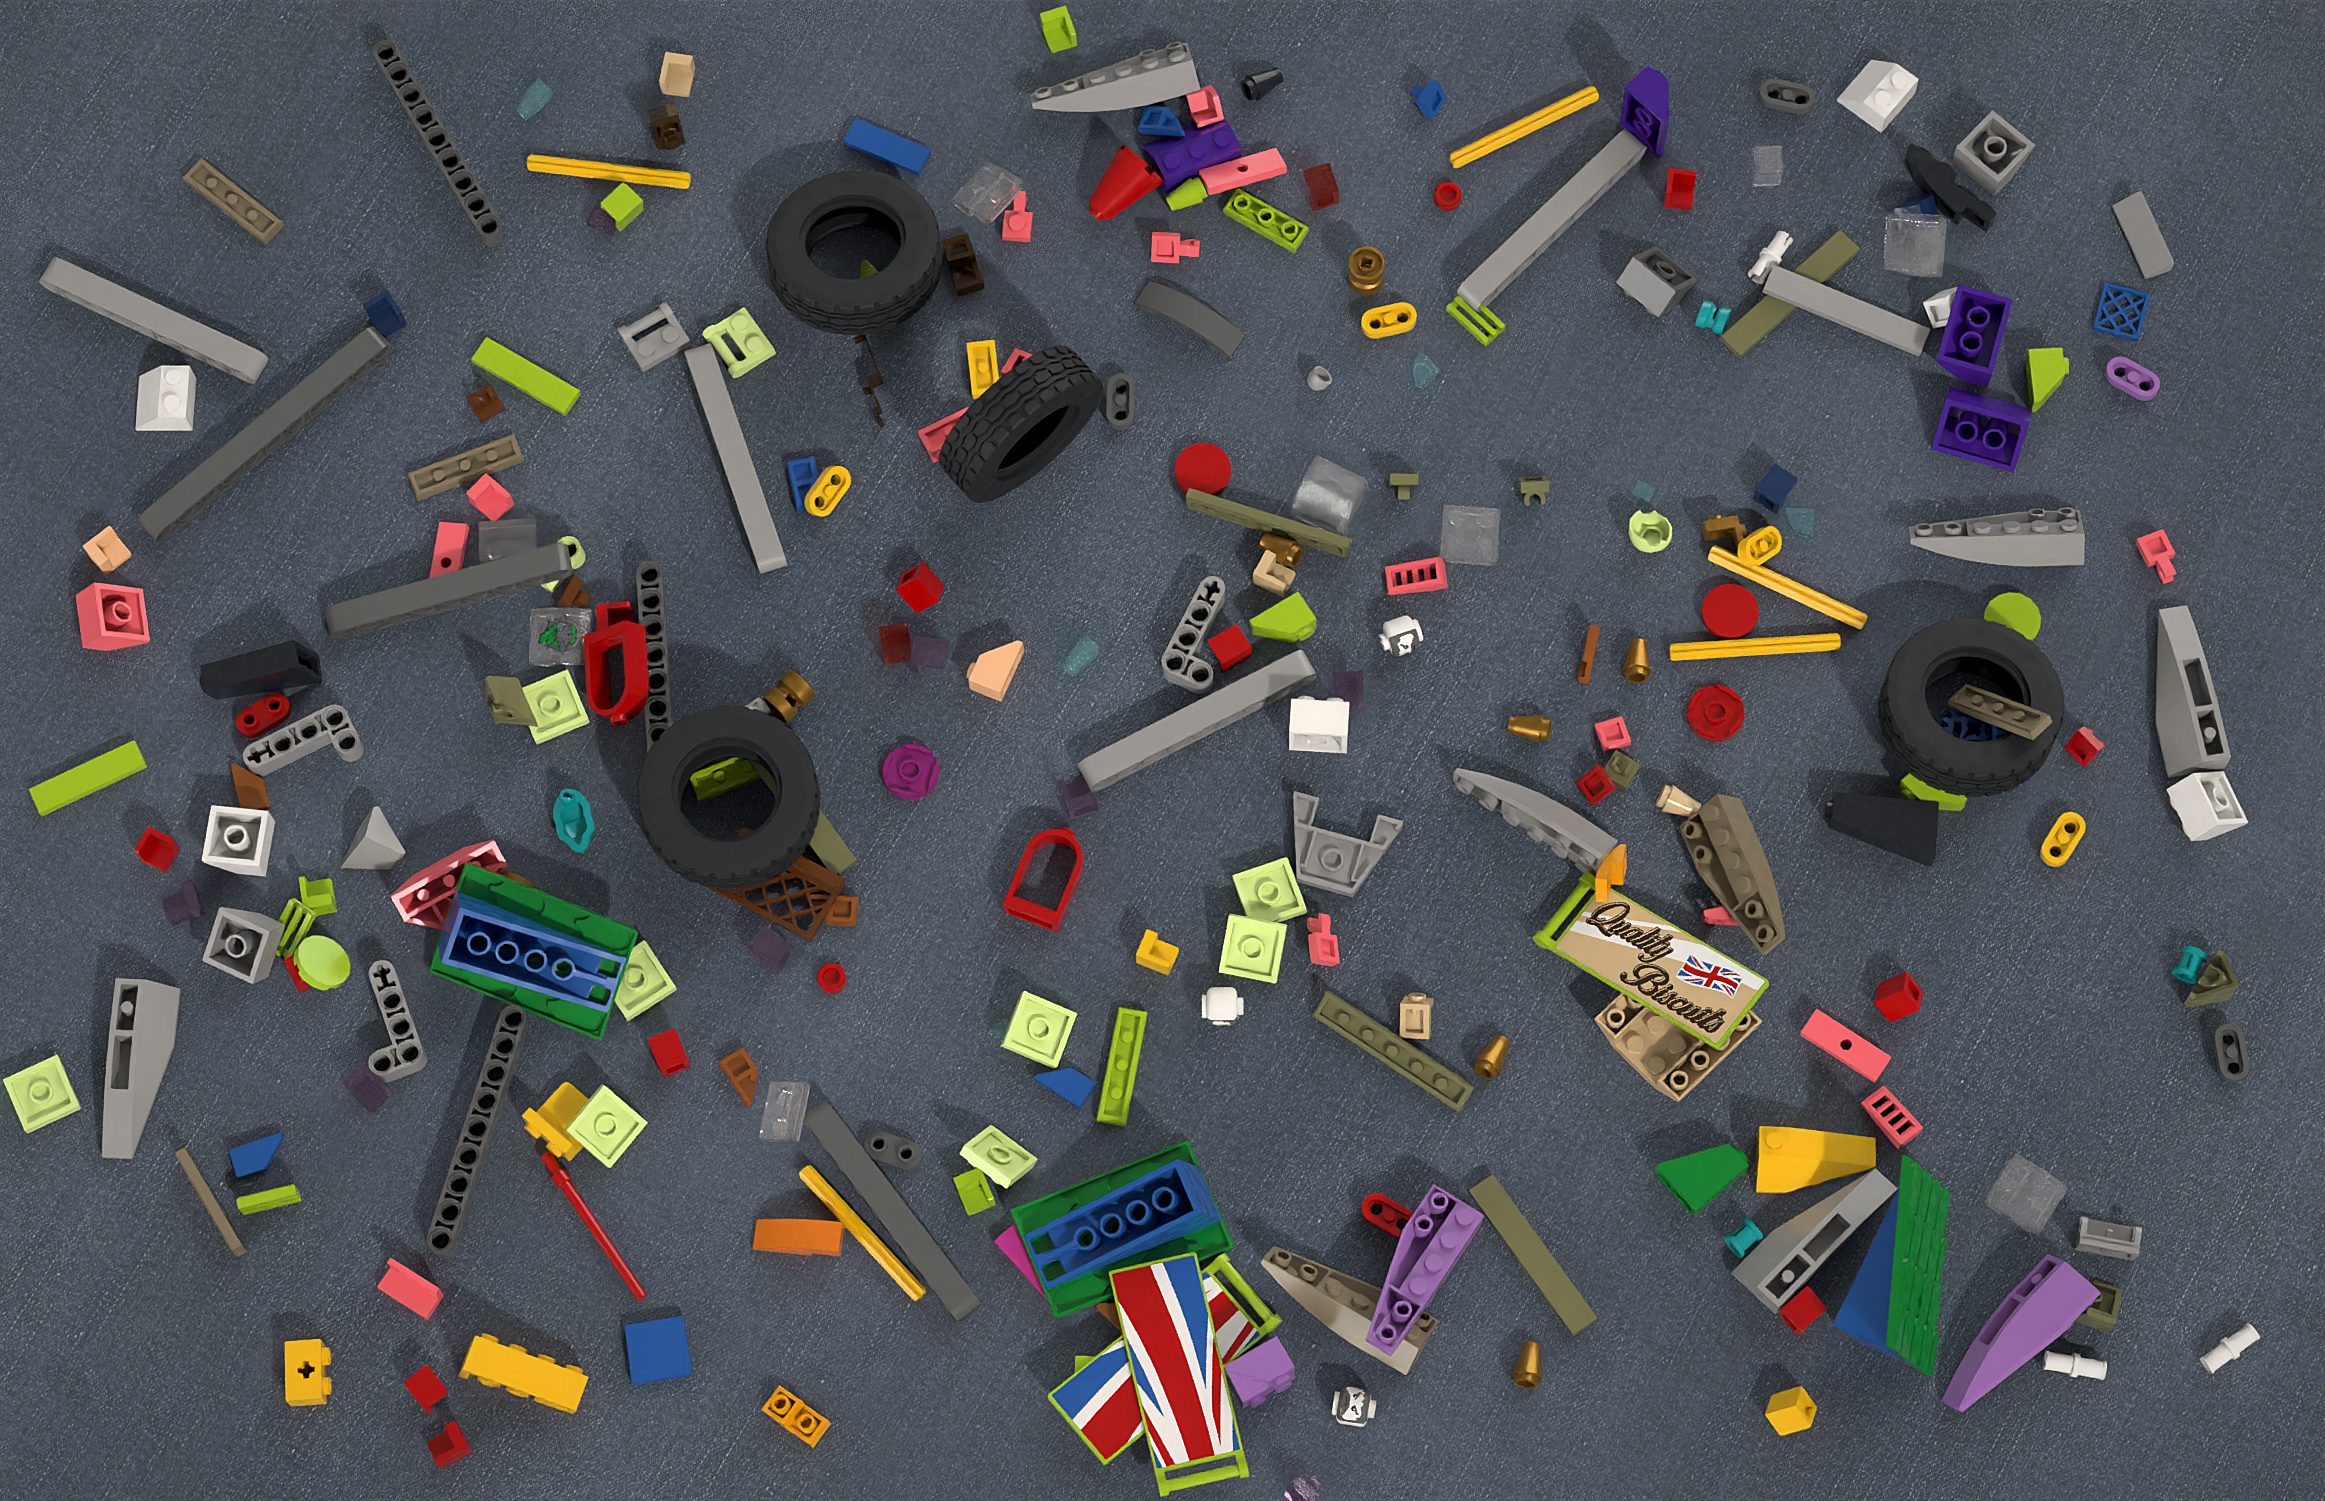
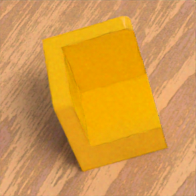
(1156, 953)
(1791, 1411)

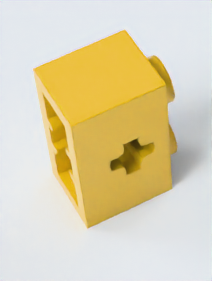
(298, 1357)

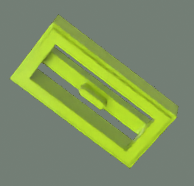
(1496, 322)
(303, 930)
(268, 1199)

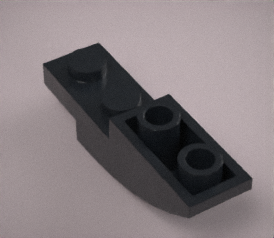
(1951, 200)

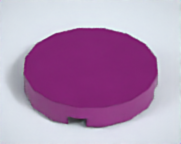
(910, 771)

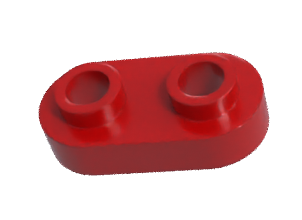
(264, 717)
(1390, 1215)

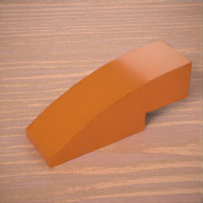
(799, 1236)

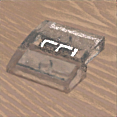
(988, 192)
(2025, 1194)

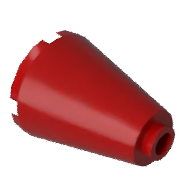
(1122, 185)

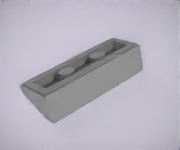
(2143, 235)

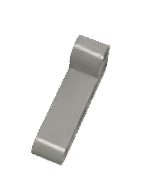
(1198, 632)
(303, 746)
(393, 1018)

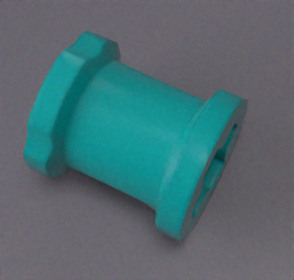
(2189, 964)
(1743, 1238)

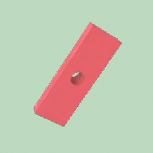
(1242, 171)
(449, 548)
(1830, 1034)

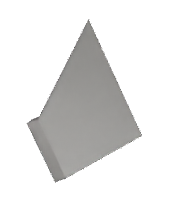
(374, 845)

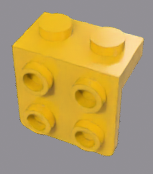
(553, 1118)

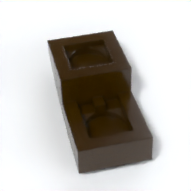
(962, 264)

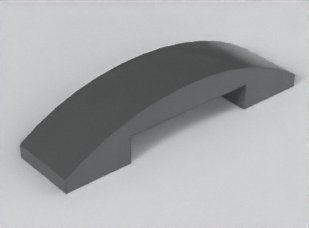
(1191, 316)

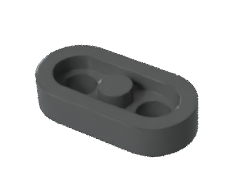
(1787, 95)
(1120, 403)
(2231, 1054)
(891, 1152)

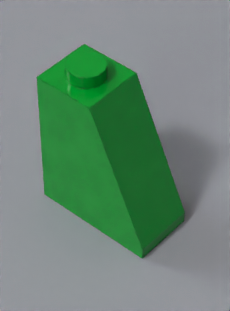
(1702, 1175)

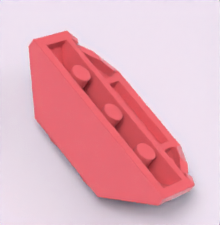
(429, 893)

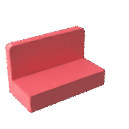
(410, 1289)

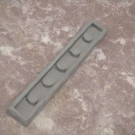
(1846, 310)

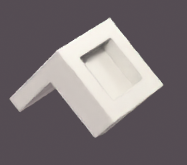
(1939, 307)

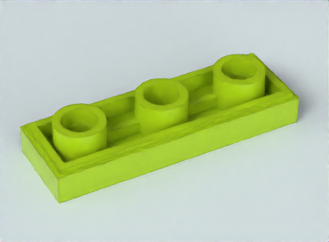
(1279, 227)

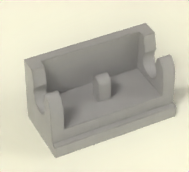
(2108, 1239)

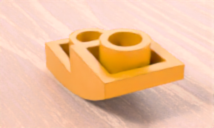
(796, 1416)

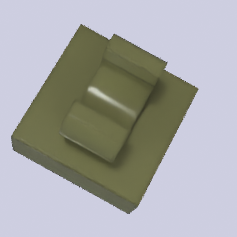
(1403, 482)
(1534, 485)
(1621, 770)

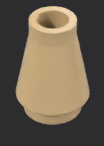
(1676, 802)

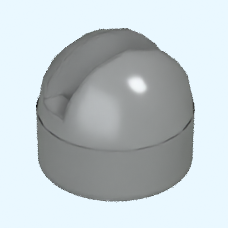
(1319, 378)

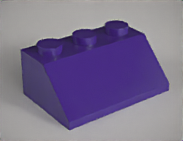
(1647, 109)
(1182, 157)
(1974, 334)
(1982, 429)

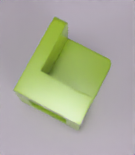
(1058, 29)
(623, 205)
(318, 895)
(974, 1191)

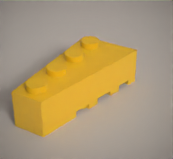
(524, 1373)

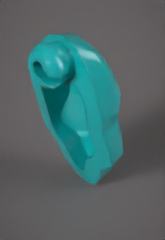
(573, 819)

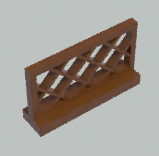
(809, 873)

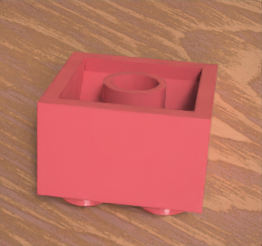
(112, 617)

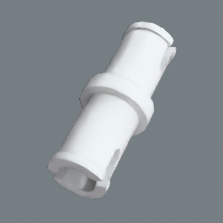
(1770, 256)
(2229, 1348)
(2074, 1365)

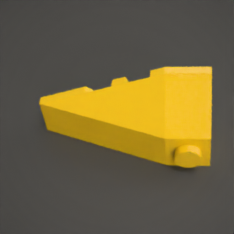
(1803, 1157)

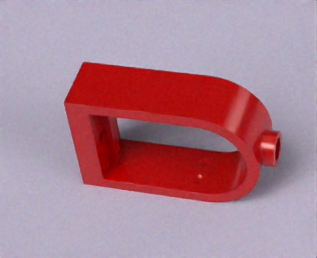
(596, 648)
(1034, 912)

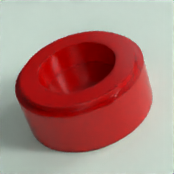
(1447, 196)
(831, 978)

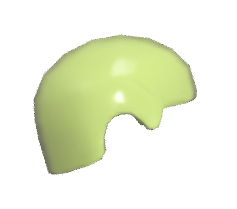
(1649, 531)

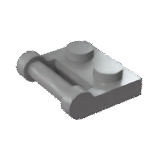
(658, 344)

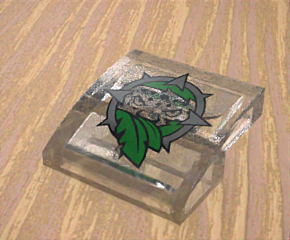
(558, 636)

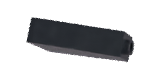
(261, 671)
(1888, 823)

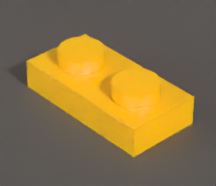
(982, 366)

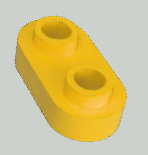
(1387, 319)
(828, 493)
(1759, 546)
(2061, 840)

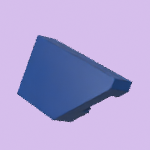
(1160, 122)
(802, 475)
(1068, 1085)
(255, 1156)

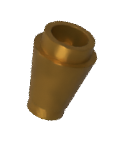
(1287, 551)
(1637, 662)
(1533, 728)
(1492, 1057)
(1528, 1366)

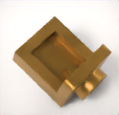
(1724, 527)

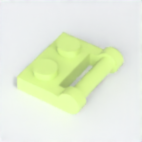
(746, 337)

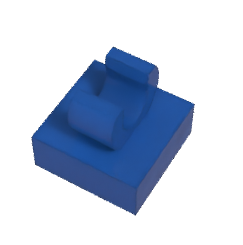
(1429, 98)

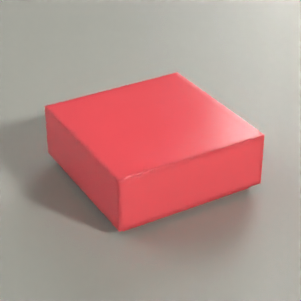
(1612, 734)

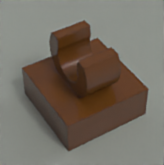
(485, 403)
(573, 595)

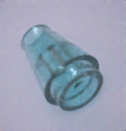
(534, 99)
(1080, 656)

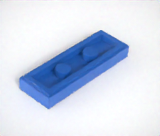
(887, 147)

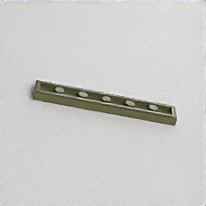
(1773, 311)
(1268, 523)
(825, 841)
(1393, 1051)
(1532, 1255)

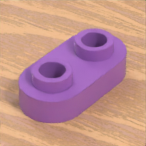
(2133, 377)

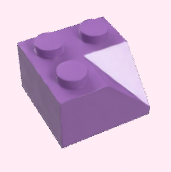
(1260, 1373)

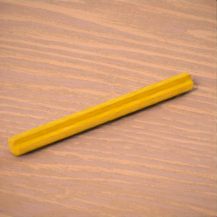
(1523, 126)
(608, 171)
(1789, 588)
(1754, 646)
(862, 1232)

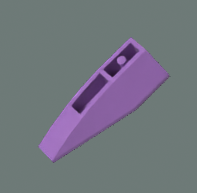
(1421, 1263)
(2020, 1328)

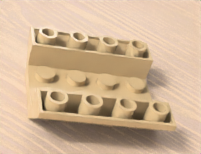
(1663, 1051)

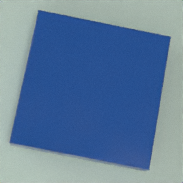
(658, 1350)

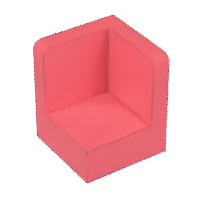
(1204, 106)
(490, 498)

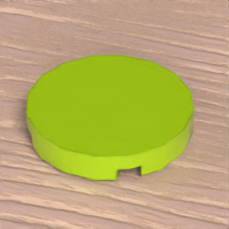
(2016, 613)
(322, 962)

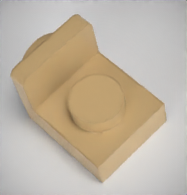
(1415, 1016)

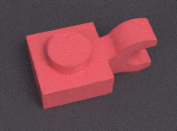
(1018, 223)
(1168, 247)
(2158, 551)
(1322, 944)

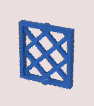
(2140, 316)

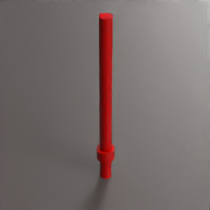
(563, 1180)

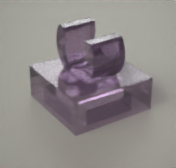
(601, 220)
(1303, 1490)

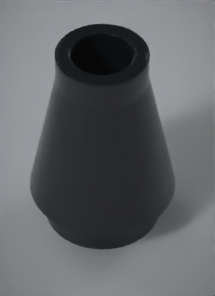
(1260, 83)

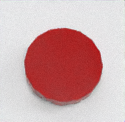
(1203, 469)
(1729, 612)
(1715, 712)

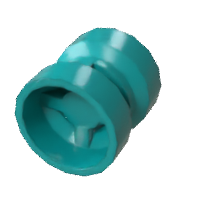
(1707, 314)

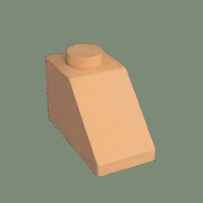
(995, 670)

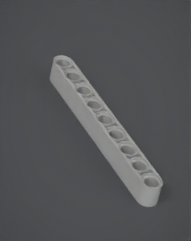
(1551, 220)
(154, 320)
(735, 458)
(1197, 720)

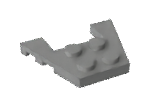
(1333, 859)

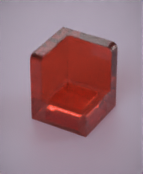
(1321, 186)
(895, 643)

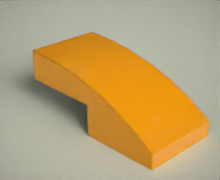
(1611, 872)

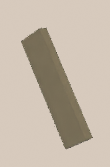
(233, 201)
(465, 467)
(1999, 711)
(210, 1202)

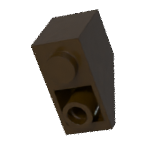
(666, 126)

